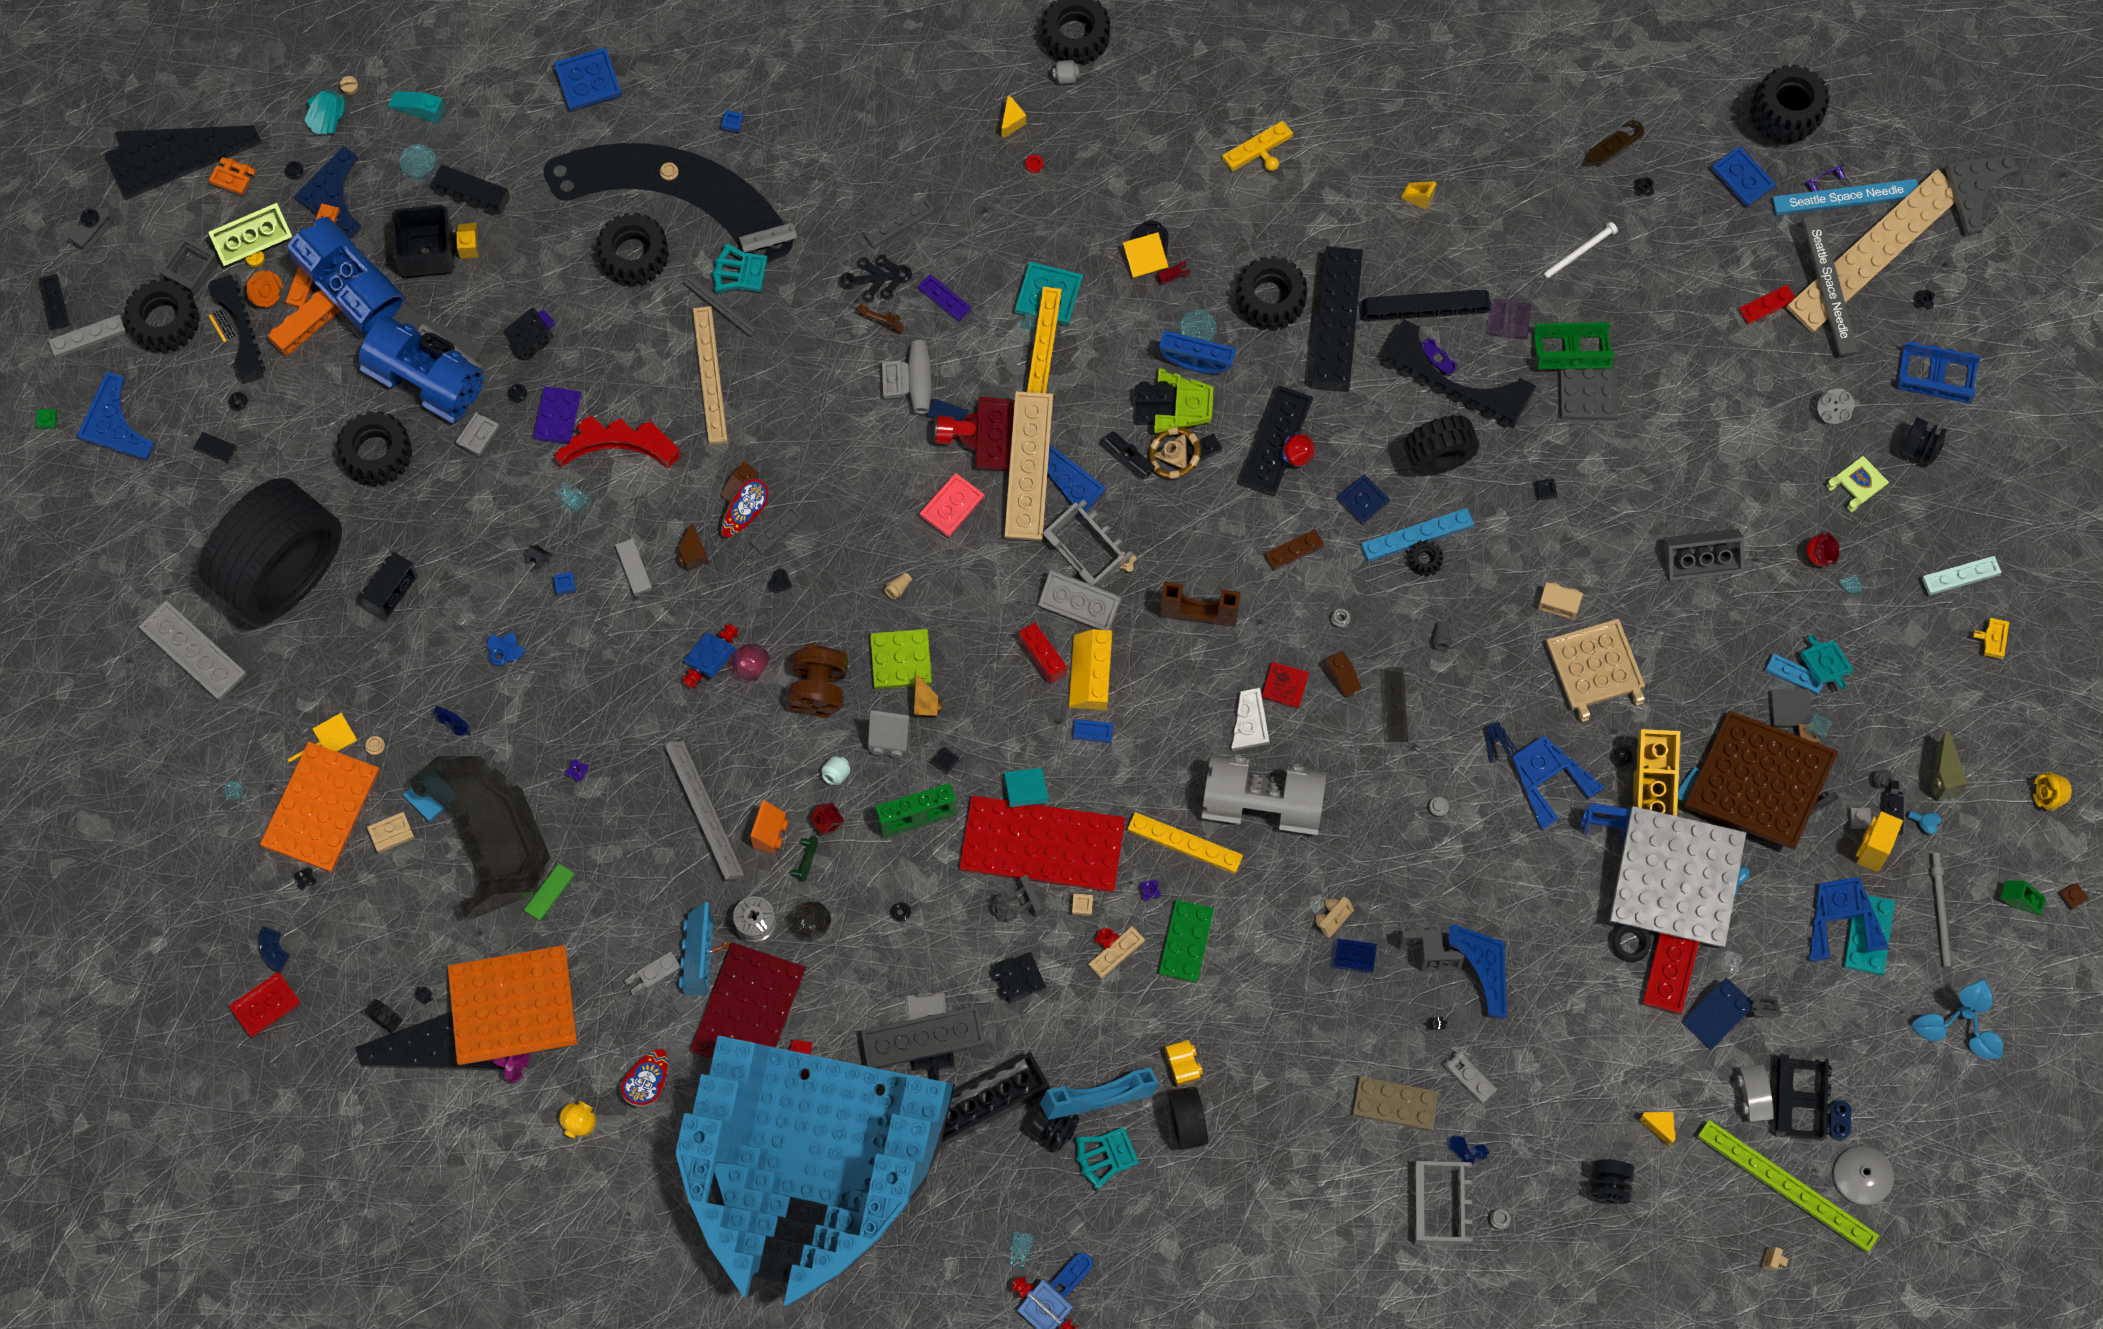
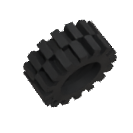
(1429, 548)
(383, 1015)

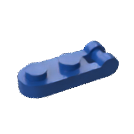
(1073, 1273)

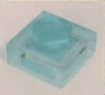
(1819, 726)

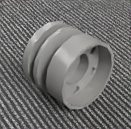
(757, 931)

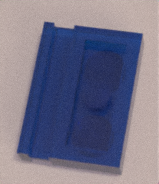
(1355, 955)

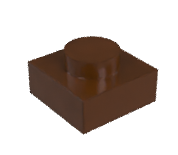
(2074, 896)

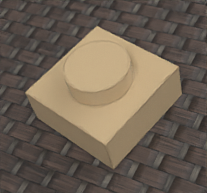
(1082, 904)

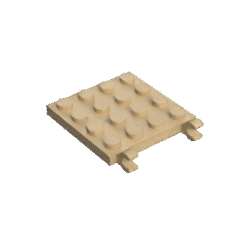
(1596, 666)

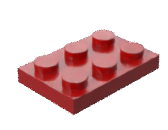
(265, 1005)

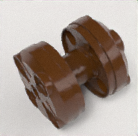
(819, 667)

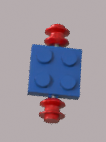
(709, 655)

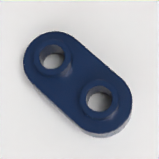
(1840, 1119)

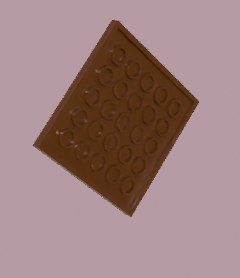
(1761, 780)

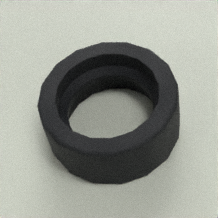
(1628, 957)

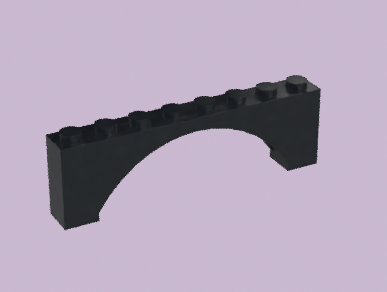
(1500, 403)

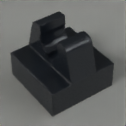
(539, 554)

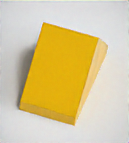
(1013, 118)
(1420, 193)
(1660, 1124)

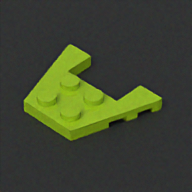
(1193, 403)

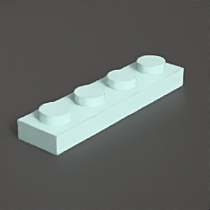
(1961, 575)

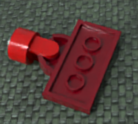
(985, 432)

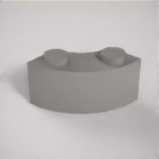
(1756, 1093)

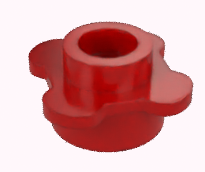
(1106, 933)

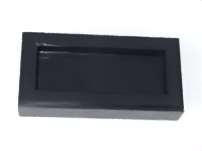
(215, 447)

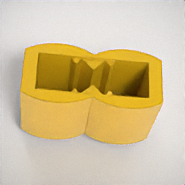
(1182, 1063)

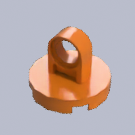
(264, 288)

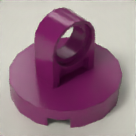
(513, 1066)

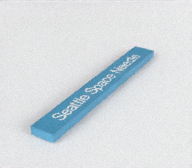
(1843, 197)

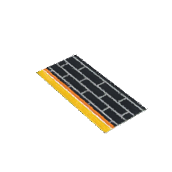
(223, 325)

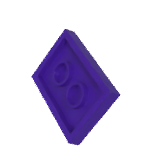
(557, 415)

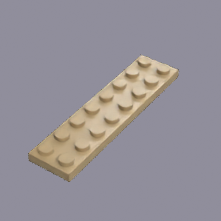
(1028, 466)

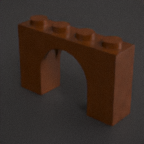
(1177, 605)

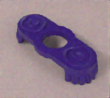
(1431, 349)

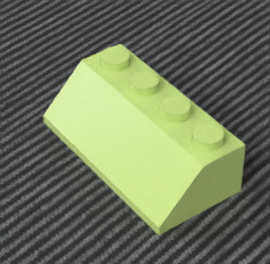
(250, 234)

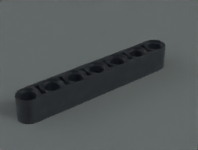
(1426, 305)

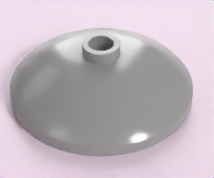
(1857, 1186)

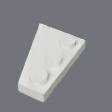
(1251, 721)

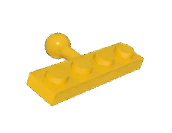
(1258, 147)

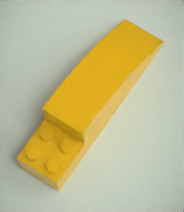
(1657, 771)

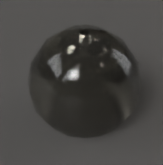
(811, 920)

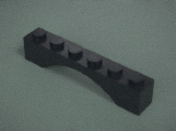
(247, 360)

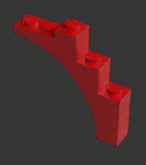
(619, 435)

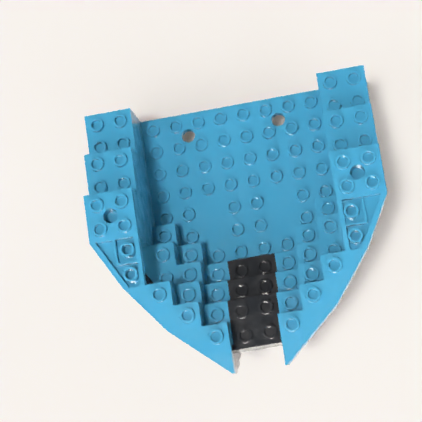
(803, 1166)

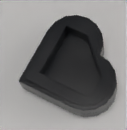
(780, 581)

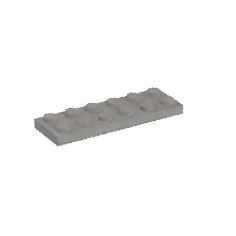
(192, 650)

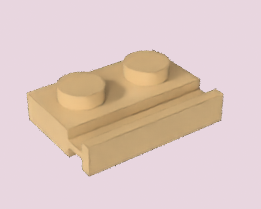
(390, 832)

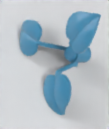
(1975, 998)

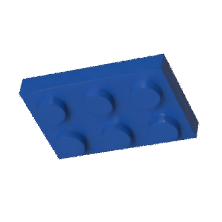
(1743, 176)

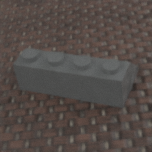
(1704, 554)

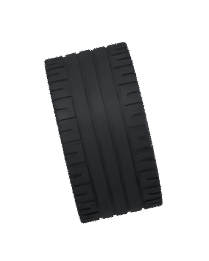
(270, 550)

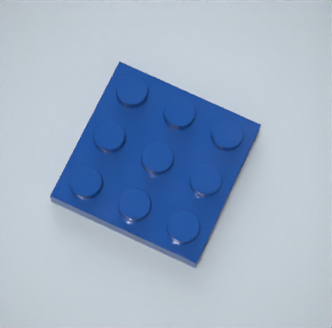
(587, 79)

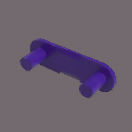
(1839, 171)

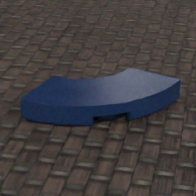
(271, 949)

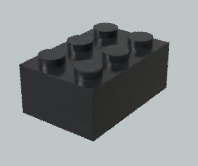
(389, 586)

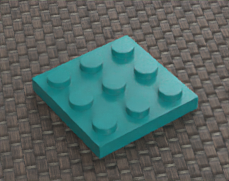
(1046, 276)

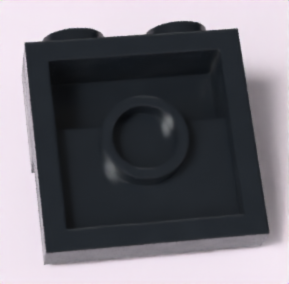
(529, 334)
(1152, 401)
(1018, 977)

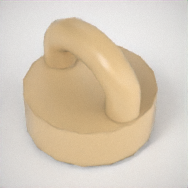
(349, 85)

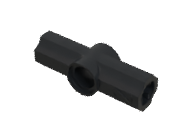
(1120, 447)

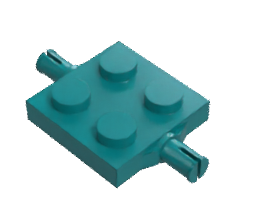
(1826, 662)

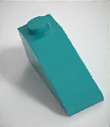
(418, 105)

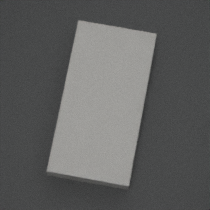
(1079, 600)

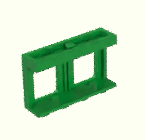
(1572, 356)
(916, 810)

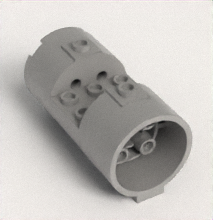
(1232, 789)

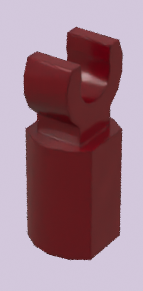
(1172, 273)

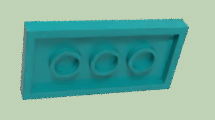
(1857, 953)

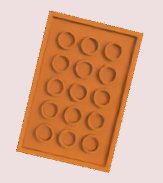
(320, 807)

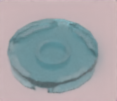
(417, 161)
(1198, 325)

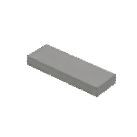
(633, 567)

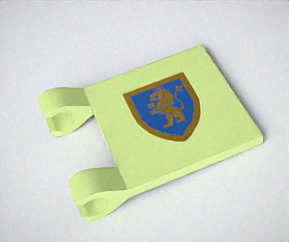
(1860, 480)

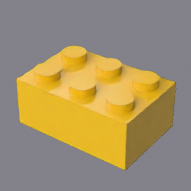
(1878, 841)

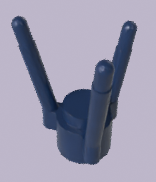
(1498, 734)

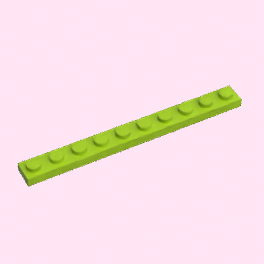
(1788, 1186)

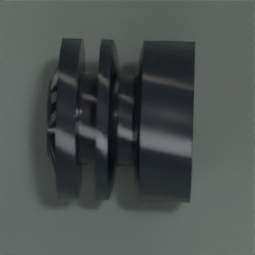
(1924, 441)
(1057, 1129)
(1611, 1181)

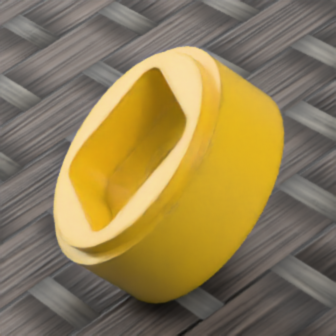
(255, 260)

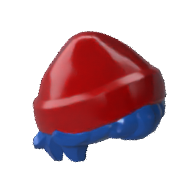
(1298, 450)

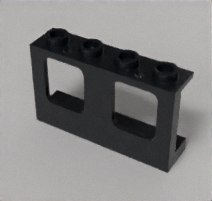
(1788, 1098)

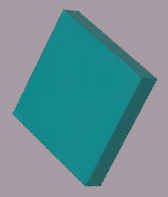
(1026, 787)

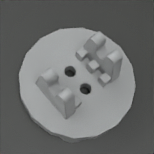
(1844, 405)

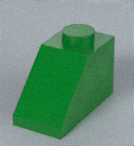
(2023, 896)

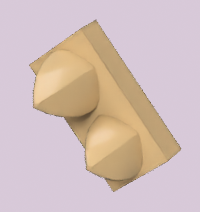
(1339, 912)

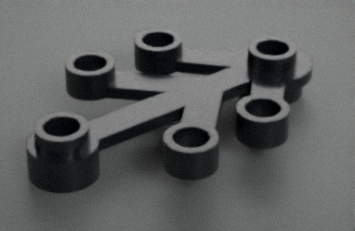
(878, 277)

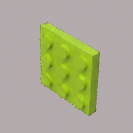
(900, 658)

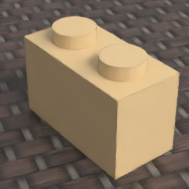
(1560, 600)

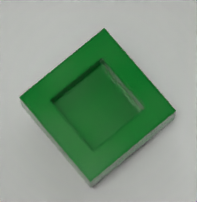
(46, 419)

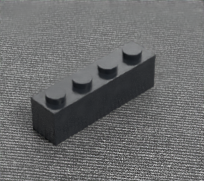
(470, 190)

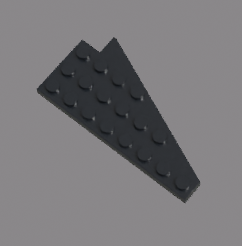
(163, 155)
(420, 1047)

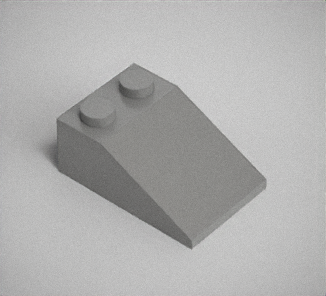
(889, 734)

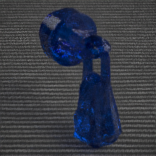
(1460, 1146)

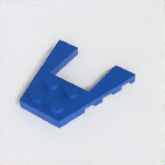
(1539, 764)
(1842, 901)

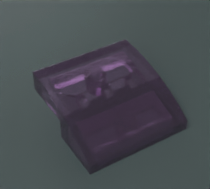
(1509, 319)

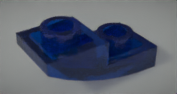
(457, 724)

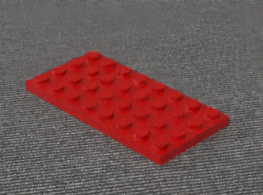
(1043, 843)

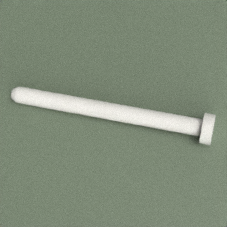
(1610, 229)

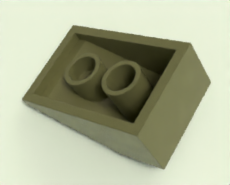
(1948, 774)

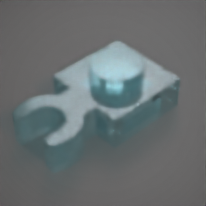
(573, 499)
(1021, 1246)

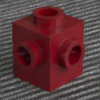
(826, 818)

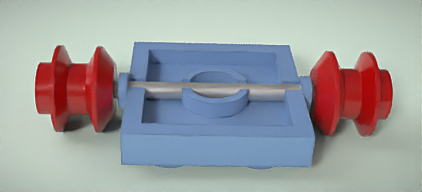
(1044, 1306)

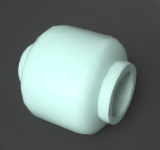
(835, 770)

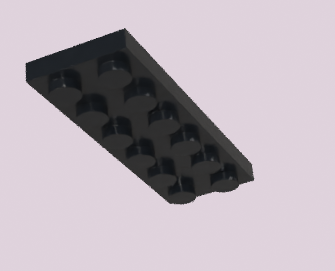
(1282, 420)

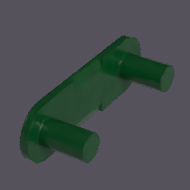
(812, 845)

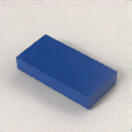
(1093, 731)

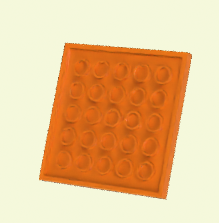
(512, 1005)

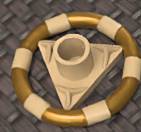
(1175, 452)

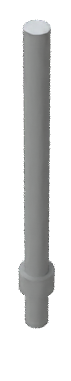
(1938, 873)

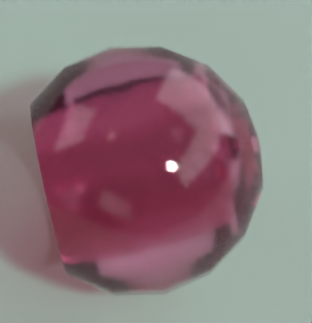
(750, 661)

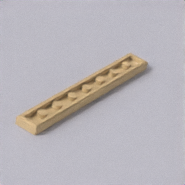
(710, 375)

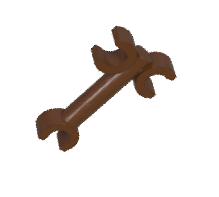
(888, 319)

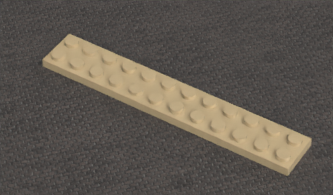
(1878, 247)

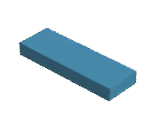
(1793, 673)

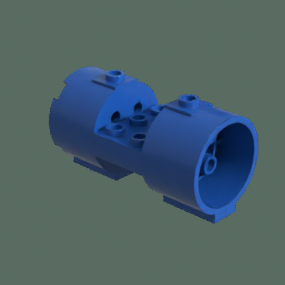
(345, 274)
(395, 353)

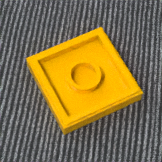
(1145, 255)

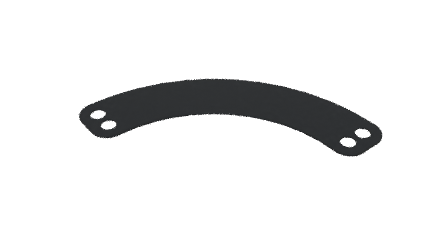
(698, 181)

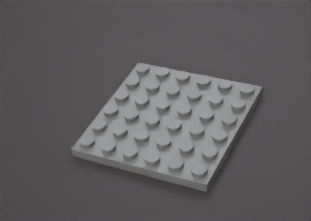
(1677, 877)

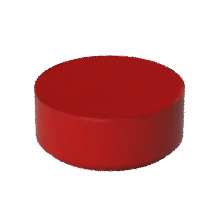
(1034, 164)

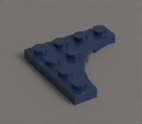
(328, 188)

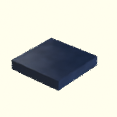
(1363, 499)

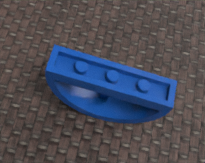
(1196, 353)

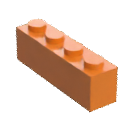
(303, 323)

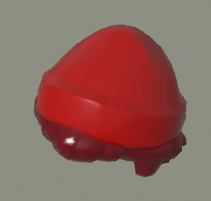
(1823, 549)

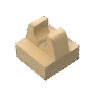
(1773, 1259)

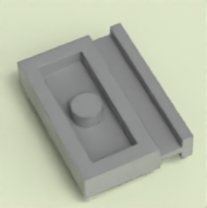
(477, 434)

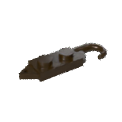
(1613, 145)

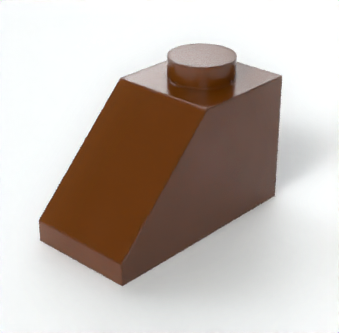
(741, 474)
(691, 550)
(1343, 674)

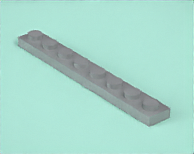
(704, 810)

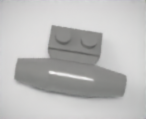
(910, 377)

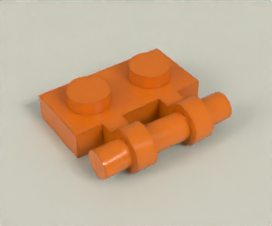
(230, 180)

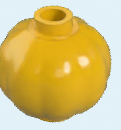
(577, 1119)

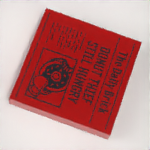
(1285, 685)

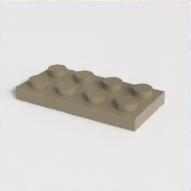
(1395, 1103)

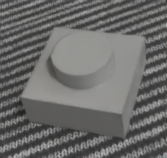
(1860, 818)

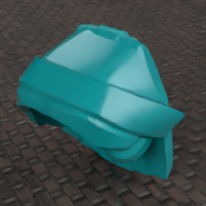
(325, 112)

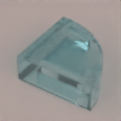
(1851, 585)

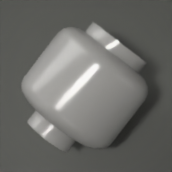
(1066, 72)

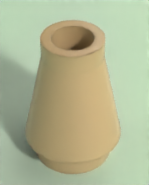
(897, 586)

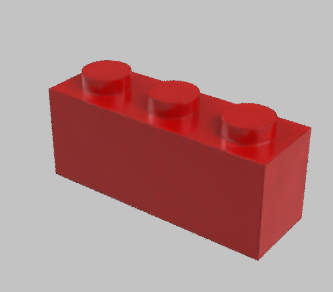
(1042, 653)

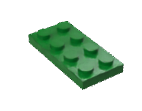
(1186, 941)

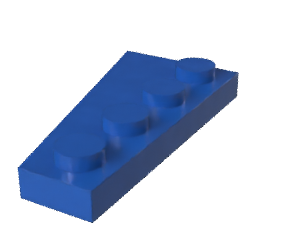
(1073, 480)

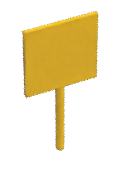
(332, 734)

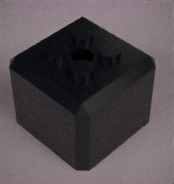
(422, 228)

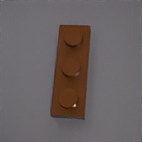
(1294, 550)

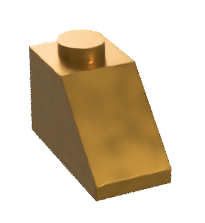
(926, 700)

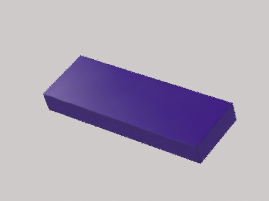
(944, 298)

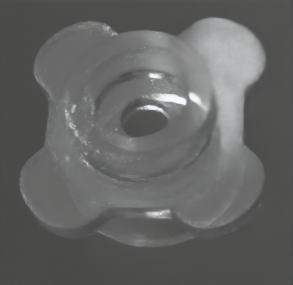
(1734, 967)

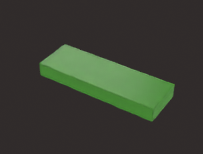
(549, 892)

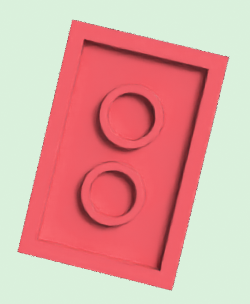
(952, 505)

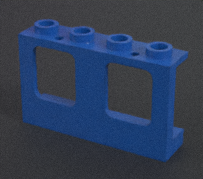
(1935, 384)

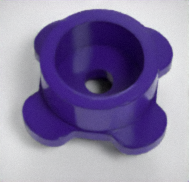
(578, 776)
(1145, 886)

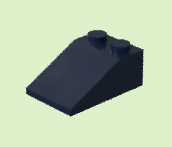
(1718, 1013)

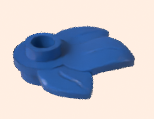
(506, 647)

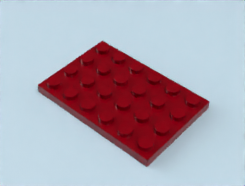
(749, 1000)

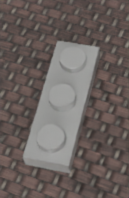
(768, 237)

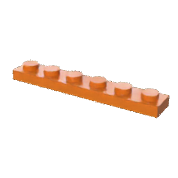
(302, 283)

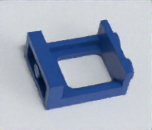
(1619, 822)

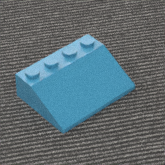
(697, 951)

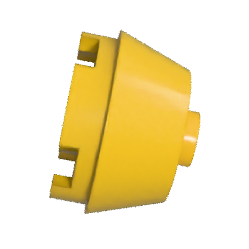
(2052, 791)

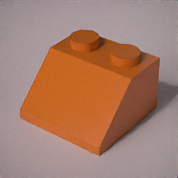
(769, 828)

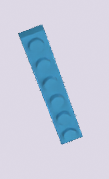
(1407, 537)

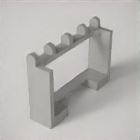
(1067, 516)
(1420, 1238)

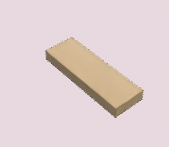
(1117, 953)

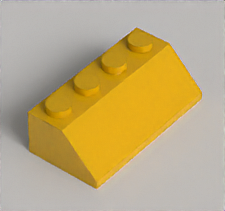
(1090, 670)

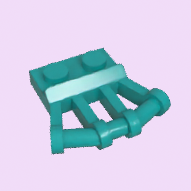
(751, 270)
(1119, 1154)

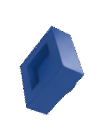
(732, 121)
(564, 583)

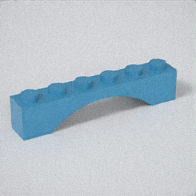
(1069, 1101)

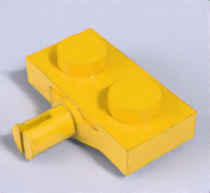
(1994, 638)

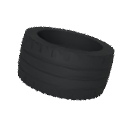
(1188, 1118)

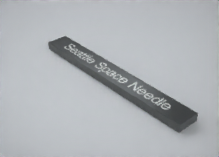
(1829, 285)

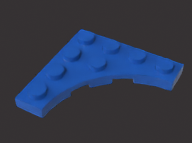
(106, 423)
(1488, 959)

